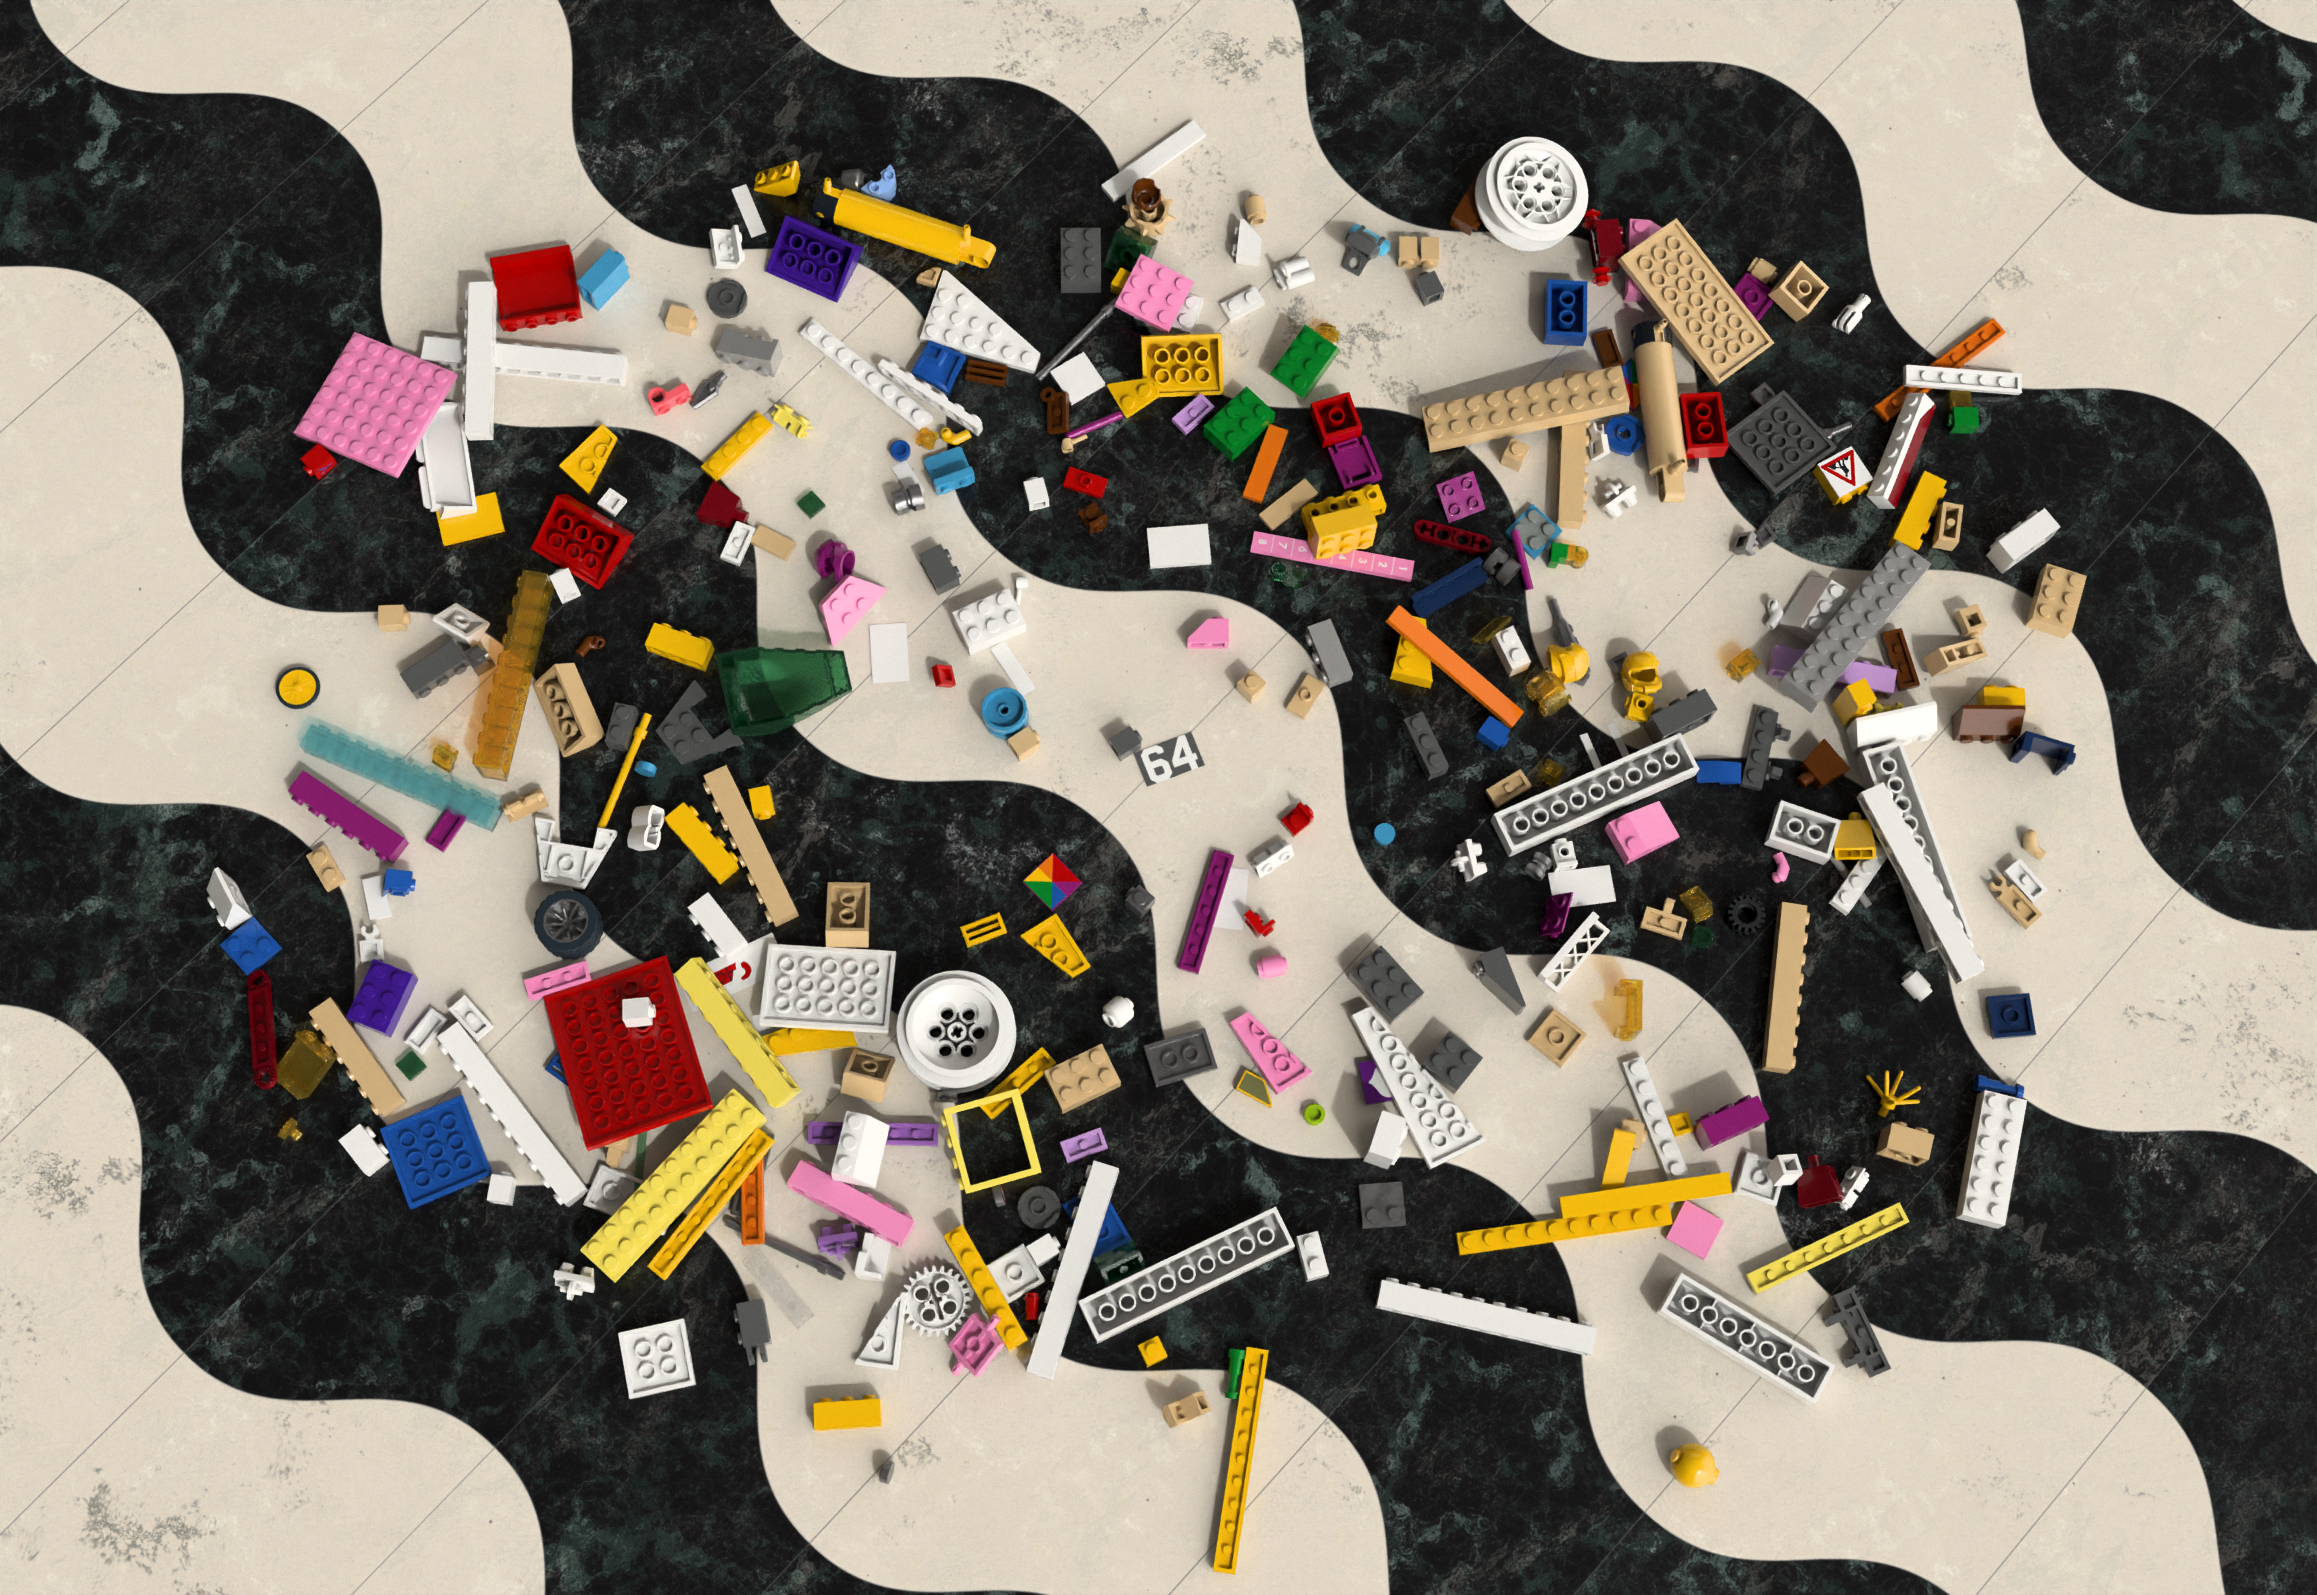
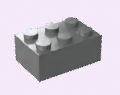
(1080, 260)
(1680, 716)
(1385, 985)

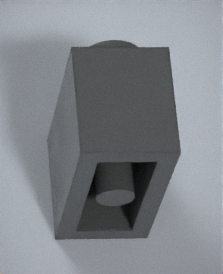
(939, 569)
(621, 727)

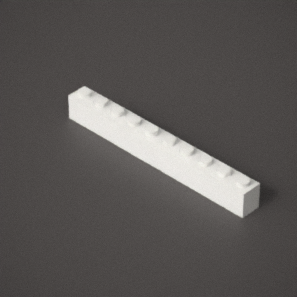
(534, 361)
(1920, 883)
(513, 1114)
(1072, 1270)
(1486, 1317)

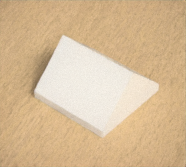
(461, 624)

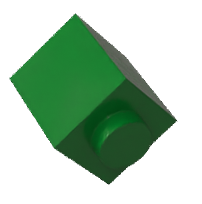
(1963, 420)

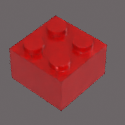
(1335, 419)

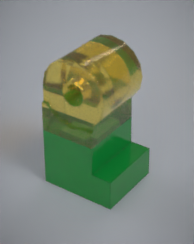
(1567, 554)

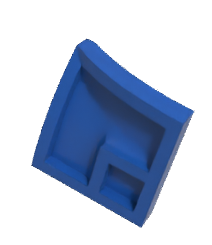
(939, 366)

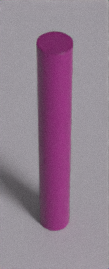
(1094, 425)
(1522, 560)

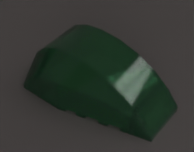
(778, 686)

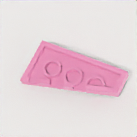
(1274, 1062)

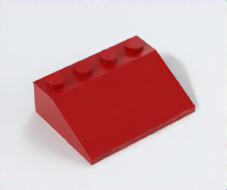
(582, 540)

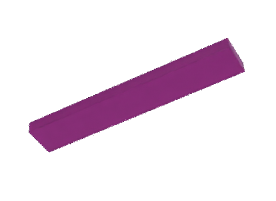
(1206, 912)

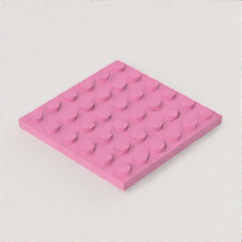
(376, 404)

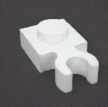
(371, 947)

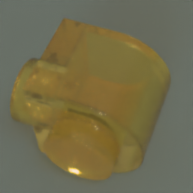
(1328, 332)

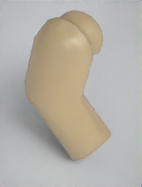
(2030, 844)

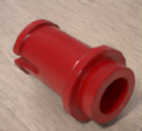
(1031, 1306)

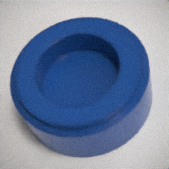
(900, 450)

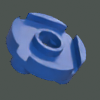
(1634, 432)

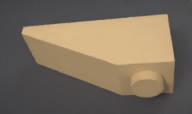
(1954, 656)

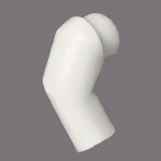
(1776, 613)

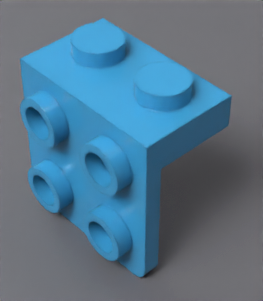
(949, 471)

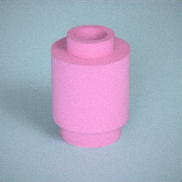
(1271, 966)

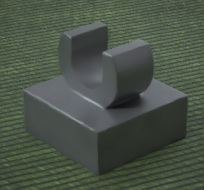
(1744, 543)

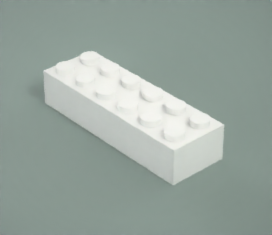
(1991, 1159)

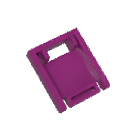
(1354, 460)

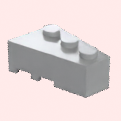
(749, 352)

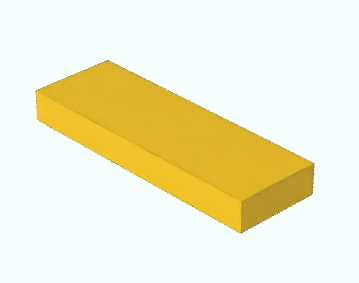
(1617, 1159)

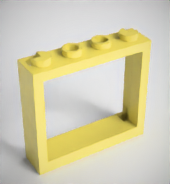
(953, 1142)

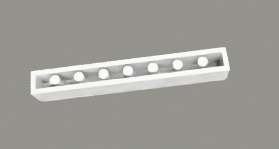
(480, 361)

